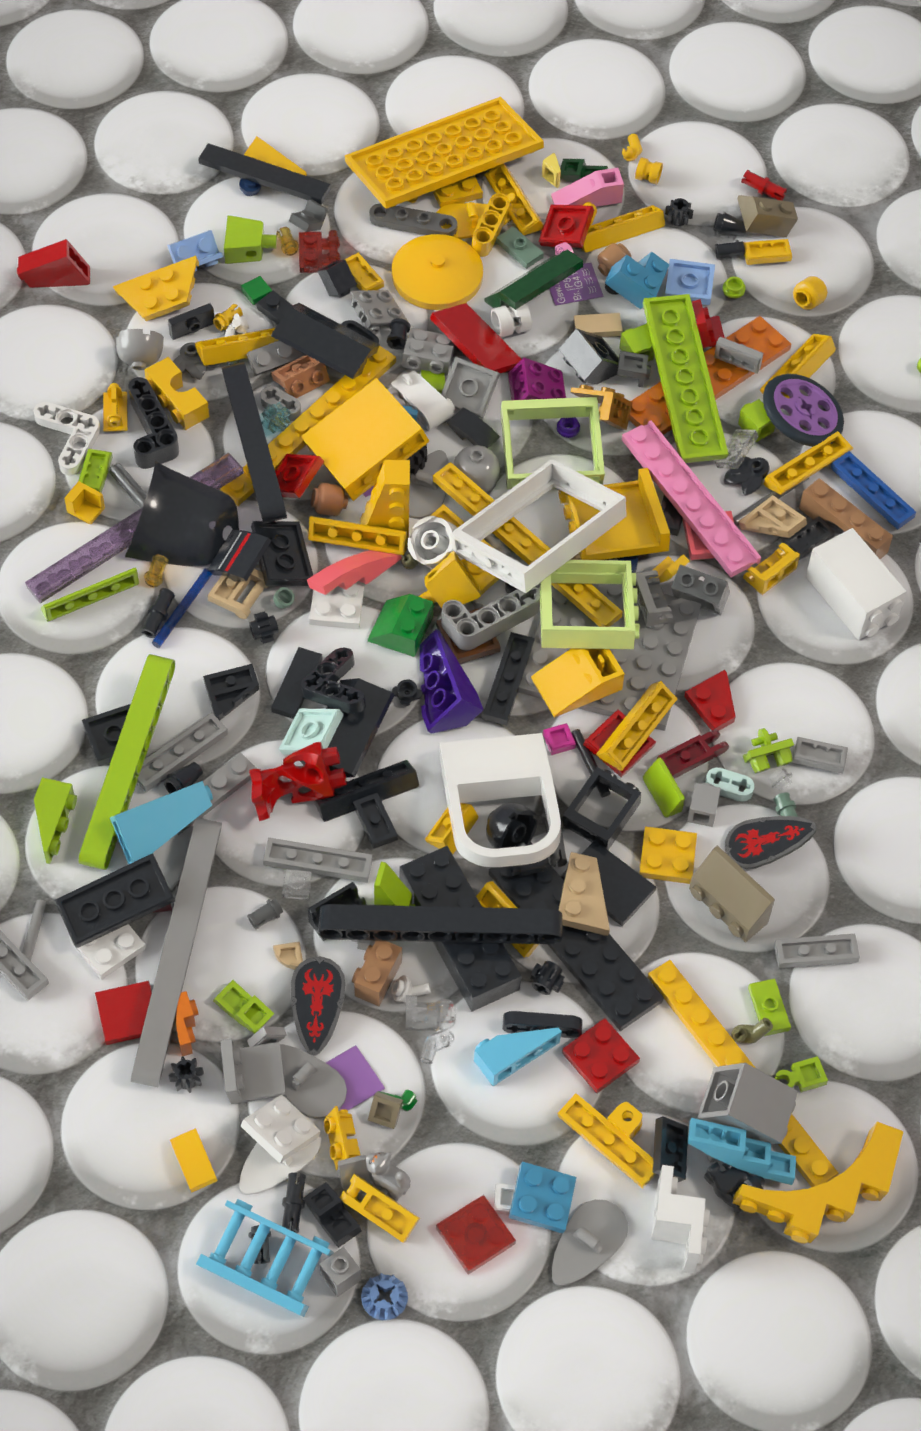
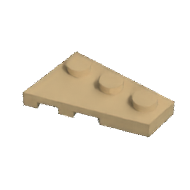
(583, 896)

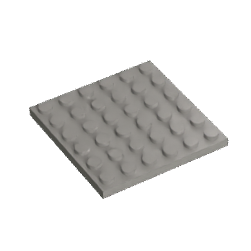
(655, 657)

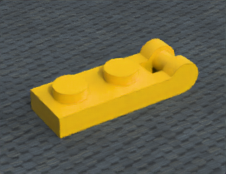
(380, 1209)

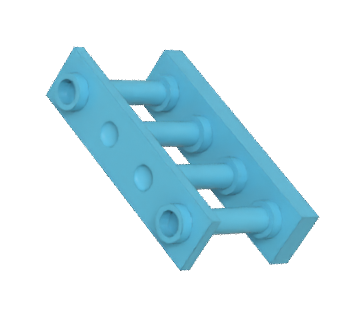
(267, 1287)

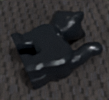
(729, 1181)

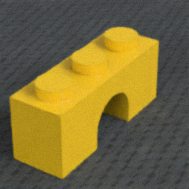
(185, 407)

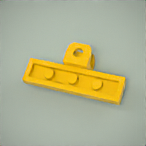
(611, 1136)

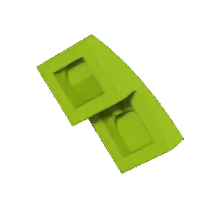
(242, 1007)

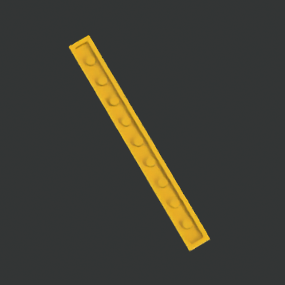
(290, 439)
(525, 545)
(725, 1051)

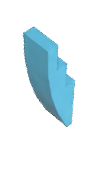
(747, 1154)

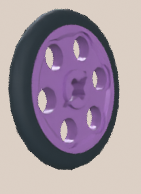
(802, 409)

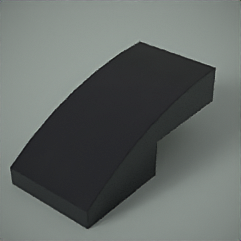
(473, 428)
(332, 1214)

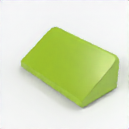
(664, 788)

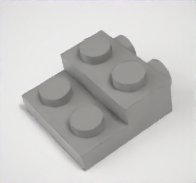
(428, 351)

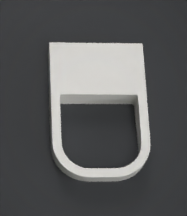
(496, 771)

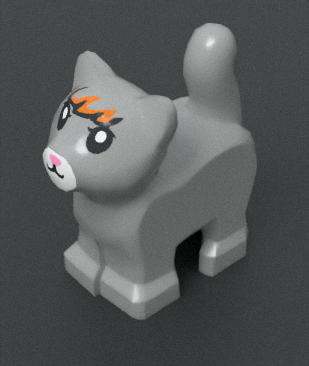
(387, 1175)

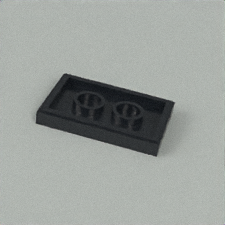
(286, 556)
(621, 885)

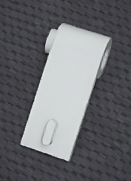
(431, 405)

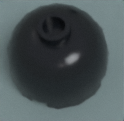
(510, 826)

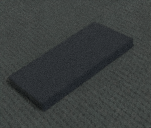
(114, 900)

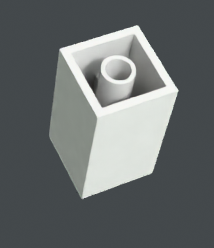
(856, 584)

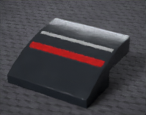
(239, 555)

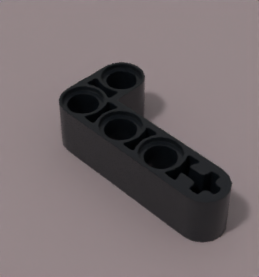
(161, 438)

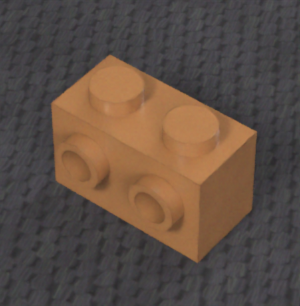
(378, 971)

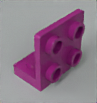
(535, 381)

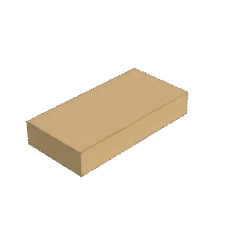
(599, 324)

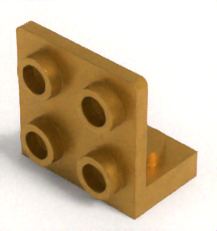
(613, 408)

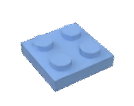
(691, 279)

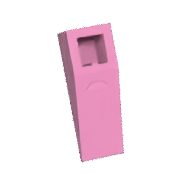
(599, 188)

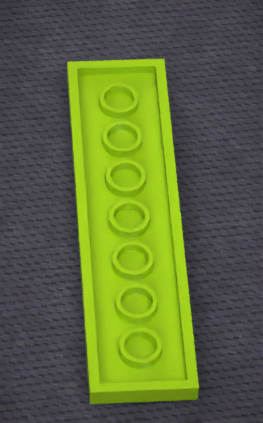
(685, 378)

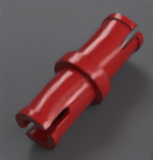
(764, 185)

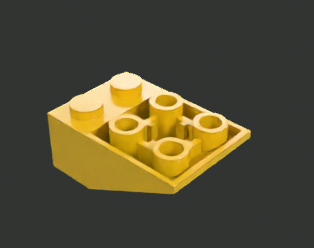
(578, 679)

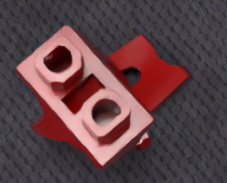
(315, 774)

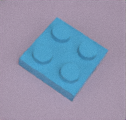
(542, 1197)

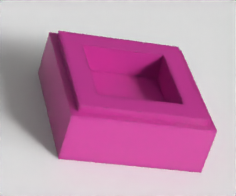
(559, 739)

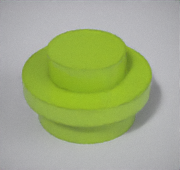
(734, 287)

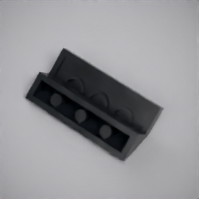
(325, 340)
(359, 729)

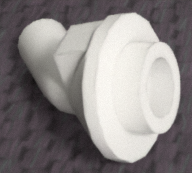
(238, 325)
(402, 987)

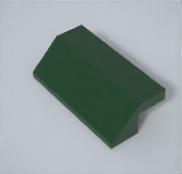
(536, 281)

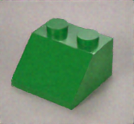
(402, 624)

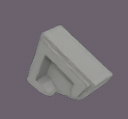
(267, 1034)

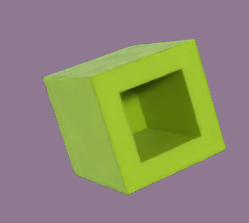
(754, 417)

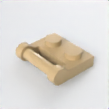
(228, 591)

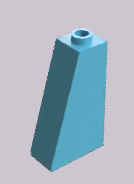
(156, 822)

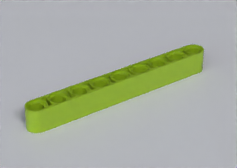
(127, 760)

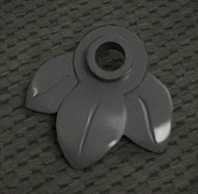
(190, 361)

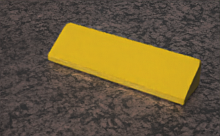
(520, 208)
(623, 227)
(233, 347)
(807, 358)
(807, 464)
(357, 535)
(637, 725)

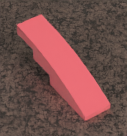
(346, 572)

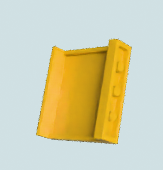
(363, 435)
(639, 533)

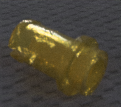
(288, 244)
(154, 576)

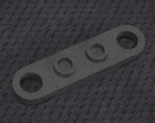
(413, 220)

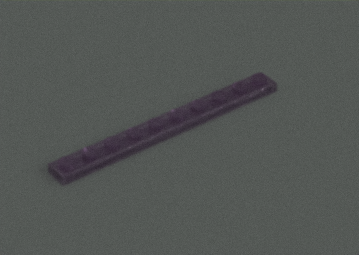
(116, 538)

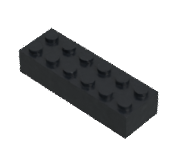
(479, 969)

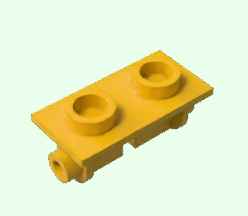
(115, 409)
(339, 1126)

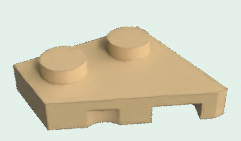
(773, 518)

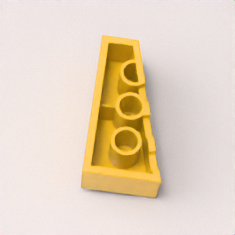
(390, 497)

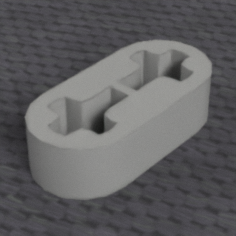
(284, 398)

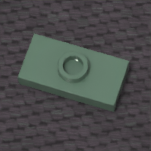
(519, 247)

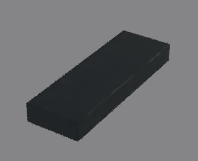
(290, 696)

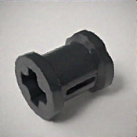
(399, 330)

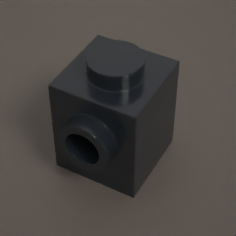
(337, 278)

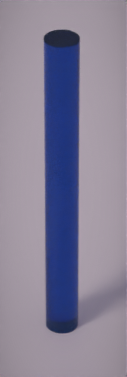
(181, 608)

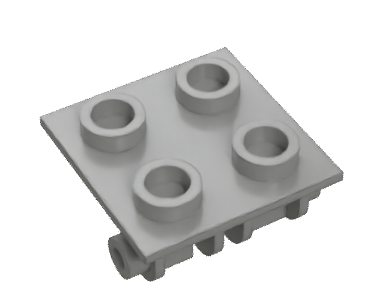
(375, 308)

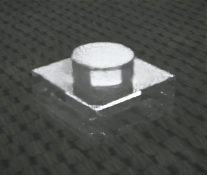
(297, 884)

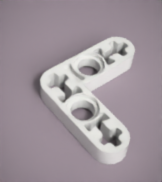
(76, 429)

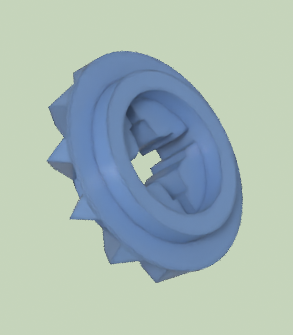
(382, 1309)

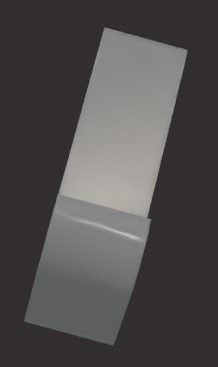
(521, 608)

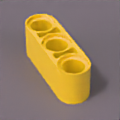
(490, 224)

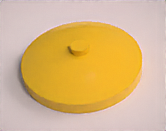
(437, 271)

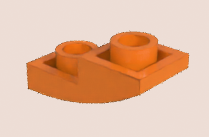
(185, 1021)

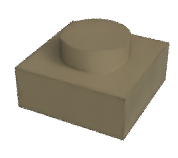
(385, 1110)

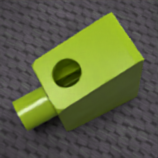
(246, 240)

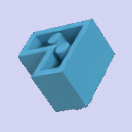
(637, 279)

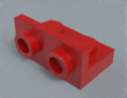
(709, 327)

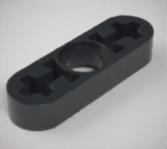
(530, 1021)

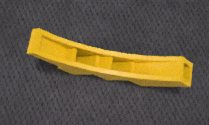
(837, 1198)

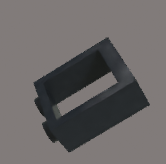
(587, 828)

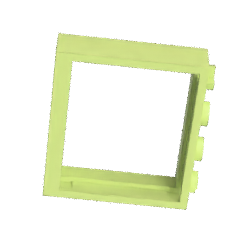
(546, 410)
(585, 636)

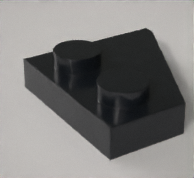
(230, 688)

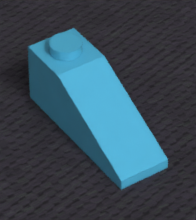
(511, 1052)

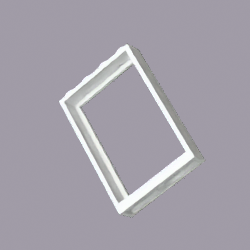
(468, 537)

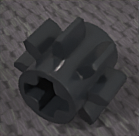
(679, 212)
(263, 627)
(547, 977)
(187, 1081)

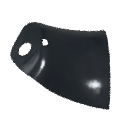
(178, 520)

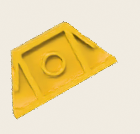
(161, 289)

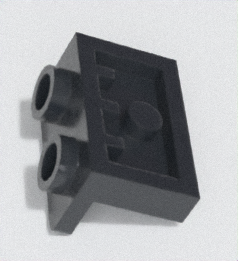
(670, 1147)

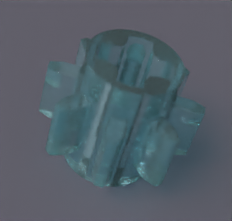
(276, 417)

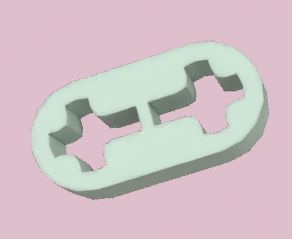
(730, 784)

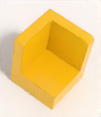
(84, 502)

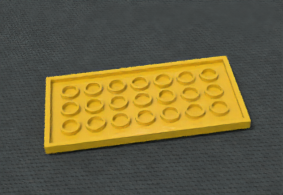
(443, 152)

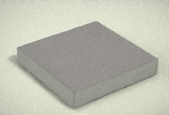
(470, 386)

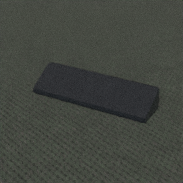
(385, 781)

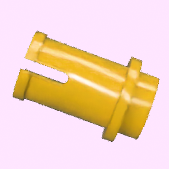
(224, 319)

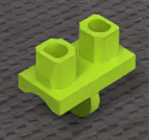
(758, 756)

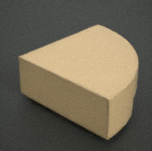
(288, 954)

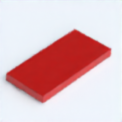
(475, 338)

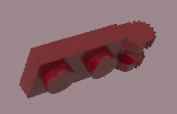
(693, 753)

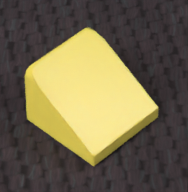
(551, 170)

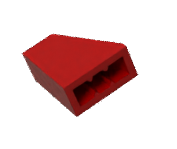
(54, 267)

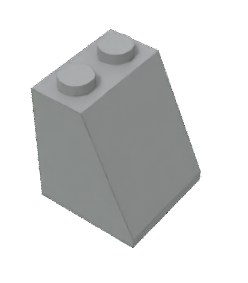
(749, 1101)

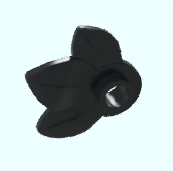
(748, 474)

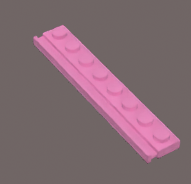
(691, 499)

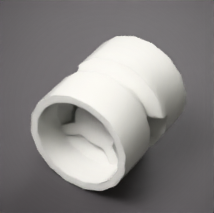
(508, 320)

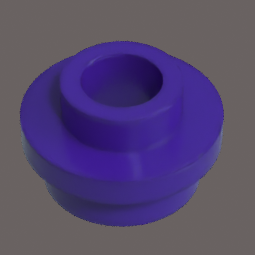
(568, 427)

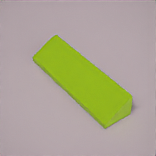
(90, 594)

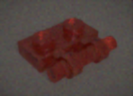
(311, 249)

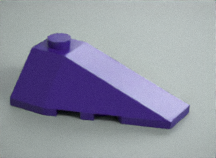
(447, 690)

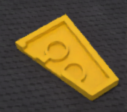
(264, 152)

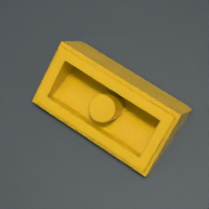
(442, 835)

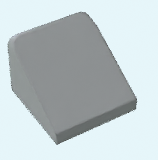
(352, 1166)

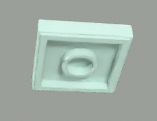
(311, 727)

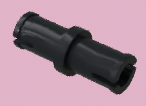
(157, 613)
(293, 1202)

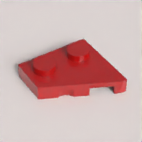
(713, 701)

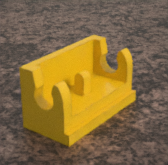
(772, 569)

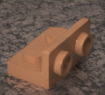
(301, 376)

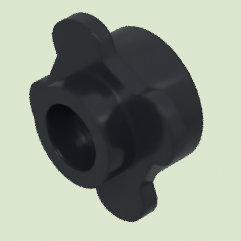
(407, 686)

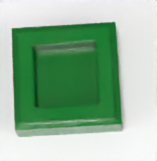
(255, 289)

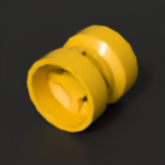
(649, 170)

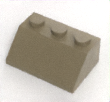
(731, 895)

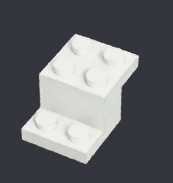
(680, 1219)

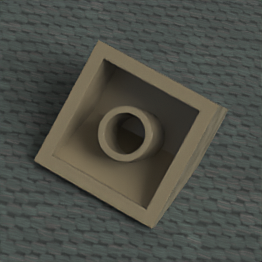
(767, 215)

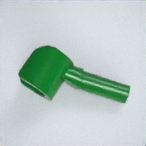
(408, 1099)

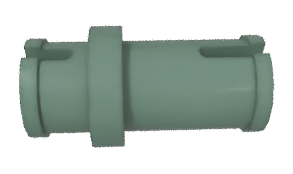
(785, 805)

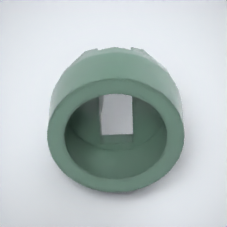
(286, 596)

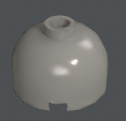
(138, 348)
(479, 465)

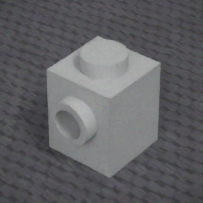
(703, 804)

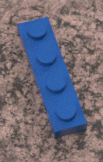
(873, 490)

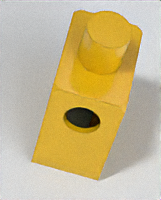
(450, 582)

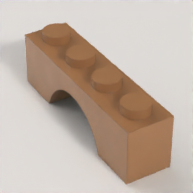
(825, 502)

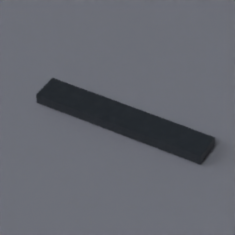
(264, 173)

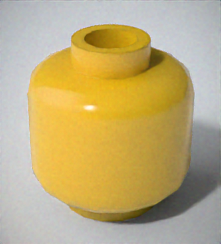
(810, 292)

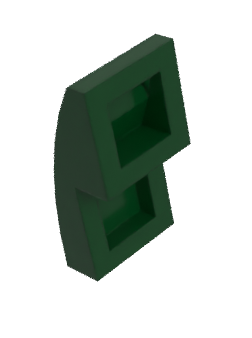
(576, 169)

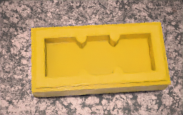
(767, 251)
(363, 273)

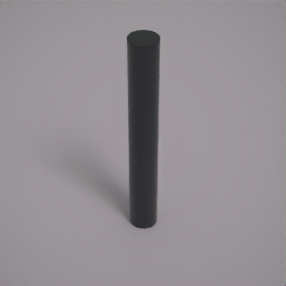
(588, 760)

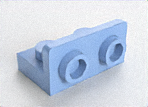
(201, 245)

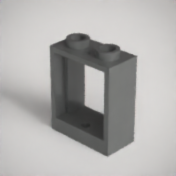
(710, 593)

